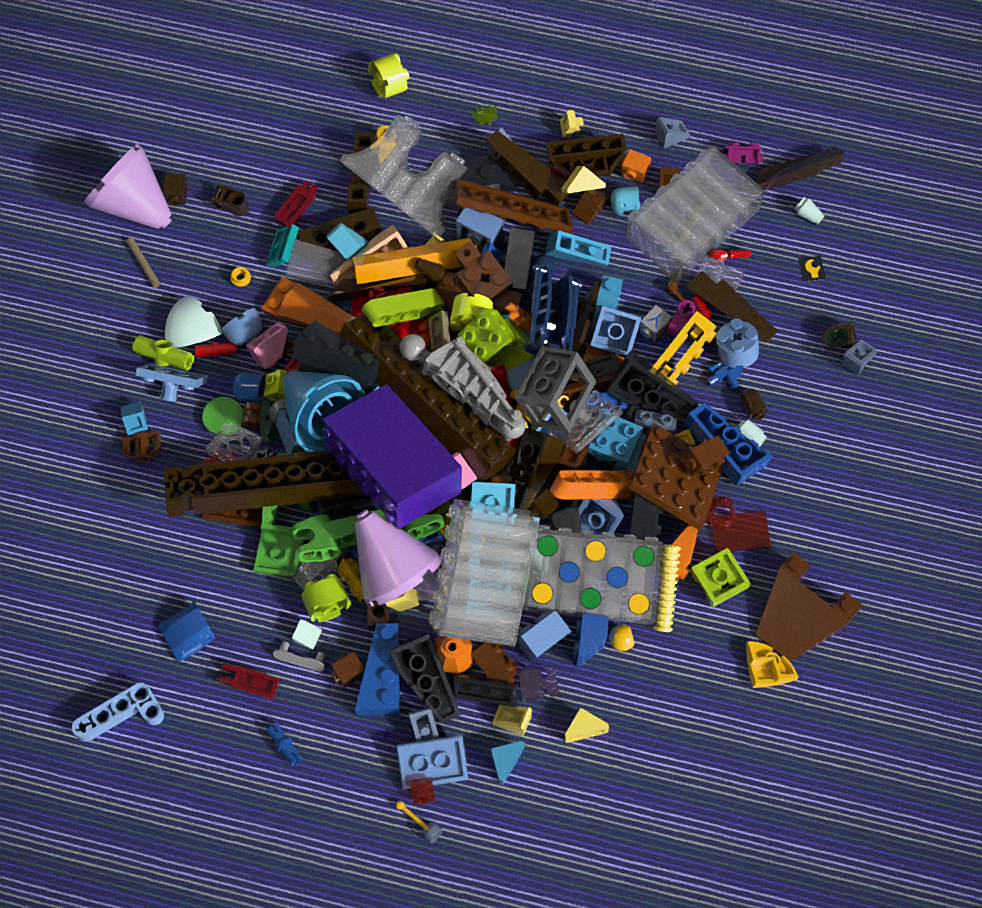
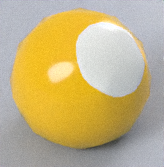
(621, 637)

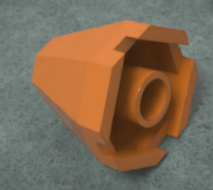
(458, 660)

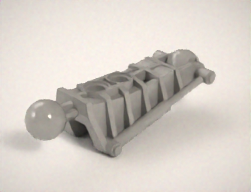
(467, 380)

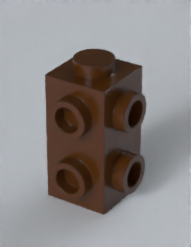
(704, 456)
(495, 662)

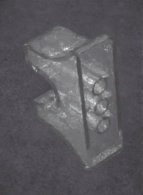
(387, 170)

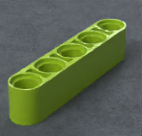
(403, 307)

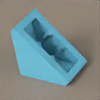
(346, 240)

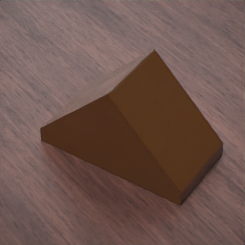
(591, 204)

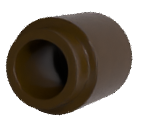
(753, 405)

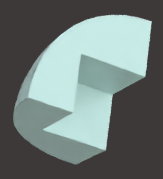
(190, 323)

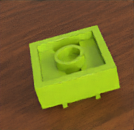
(718, 575)

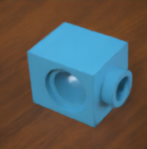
(134, 418)

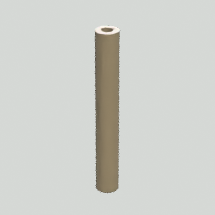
(143, 262)

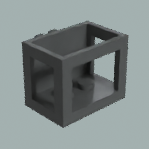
(545, 384)

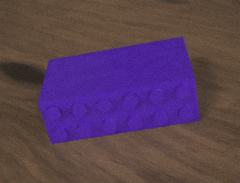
(392, 456)

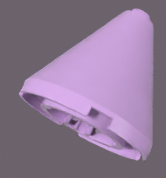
(131, 192)
(389, 558)

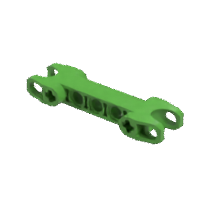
(330, 535)

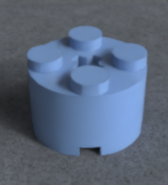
(737, 343)

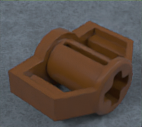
(142, 446)

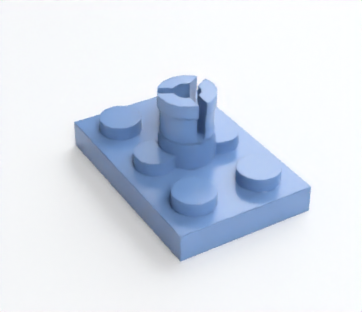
(171, 379)

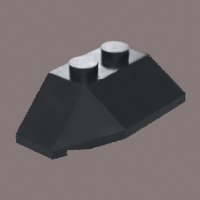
(487, 171)

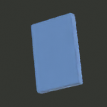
(434, 758)

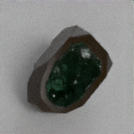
(839, 334)

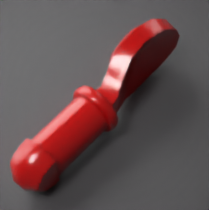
(722, 255)

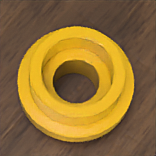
(240, 271)

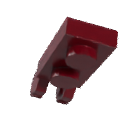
(250, 681)

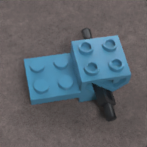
(618, 444)

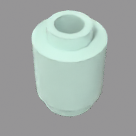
(752, 431)

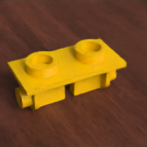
(350, 571)

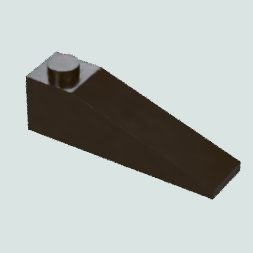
(533, 463)

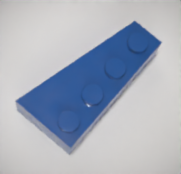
(745, 455)
(381, 681)

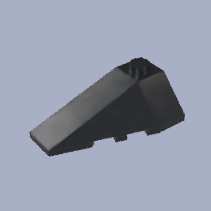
(645, 386)
(422, 670)

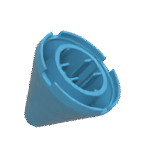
(311, 399)

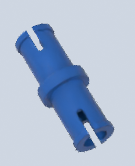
(284, 744)

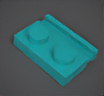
(282, 246)

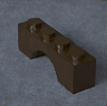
(359, 190)

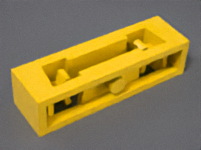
(702, 326)

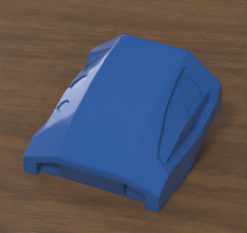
(186, 632)

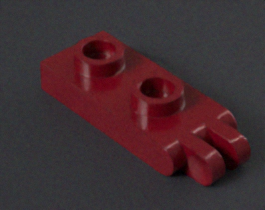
(296, 204)

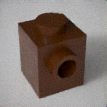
(347, 669)

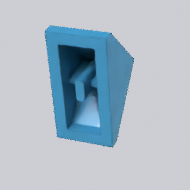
(506, 758)

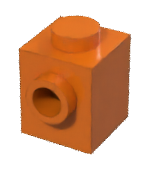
(635, 166)

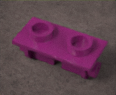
(751, 153)

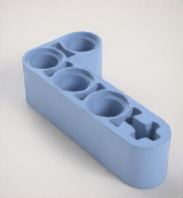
(115, 716)

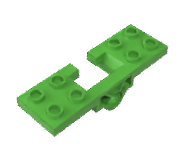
(277, 548)

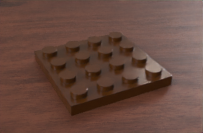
(667, 483)

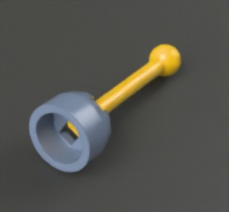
(431, 831)

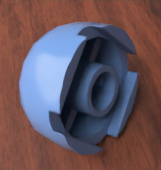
(244, 329)

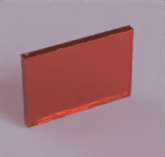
(746, 533)

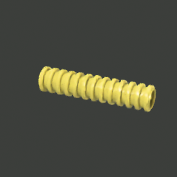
(667, 588)

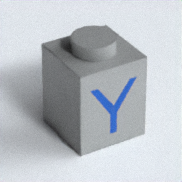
(654, 323)

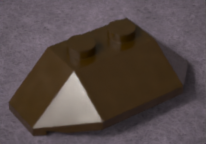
(596, 154)

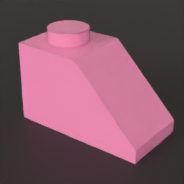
(269, 346)

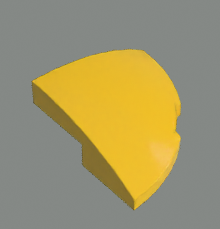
(767, 667)

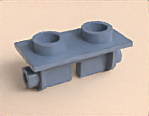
(647, 418)

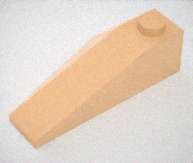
(383, 242)

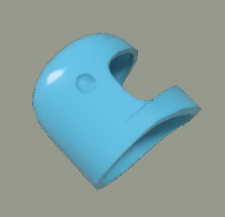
(625, 199)

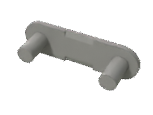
(289, 657)

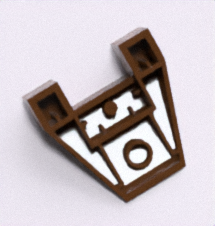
(799, 618)

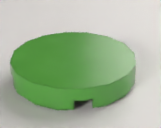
(220, 411)

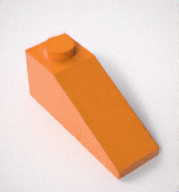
(686, 542)

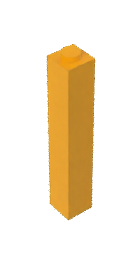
(402, 262)

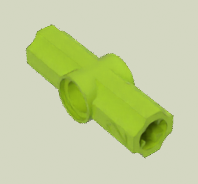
(163, 353)

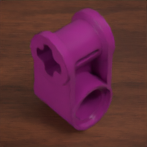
(680, 319)

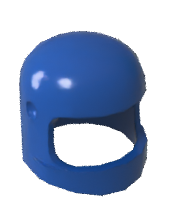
(247, 387)

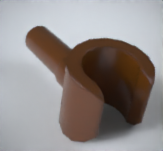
(672, 289)

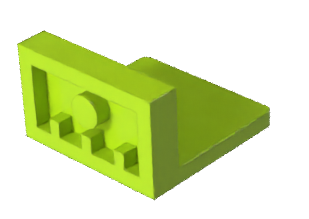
(488, 334)

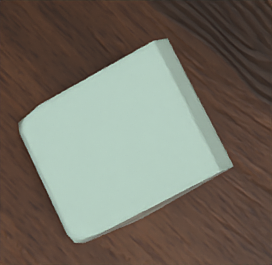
(306, 634)

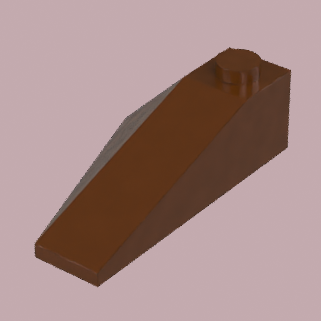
(451, 286)

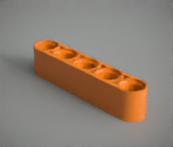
(592, 484)

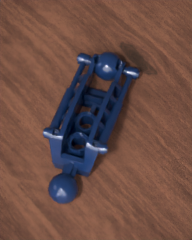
(552, 307)

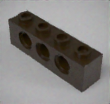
(364, 219)

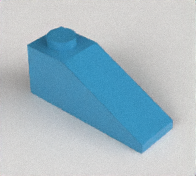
(578, 249)
(608, 295)

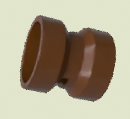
(252, 415)

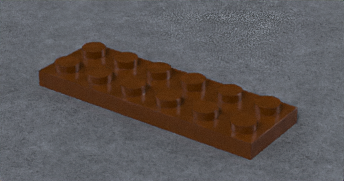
(512, 206)

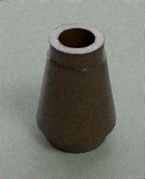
(430, 269)

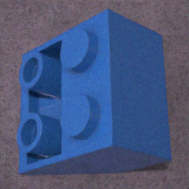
(592, 637)

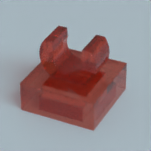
(422, 790)

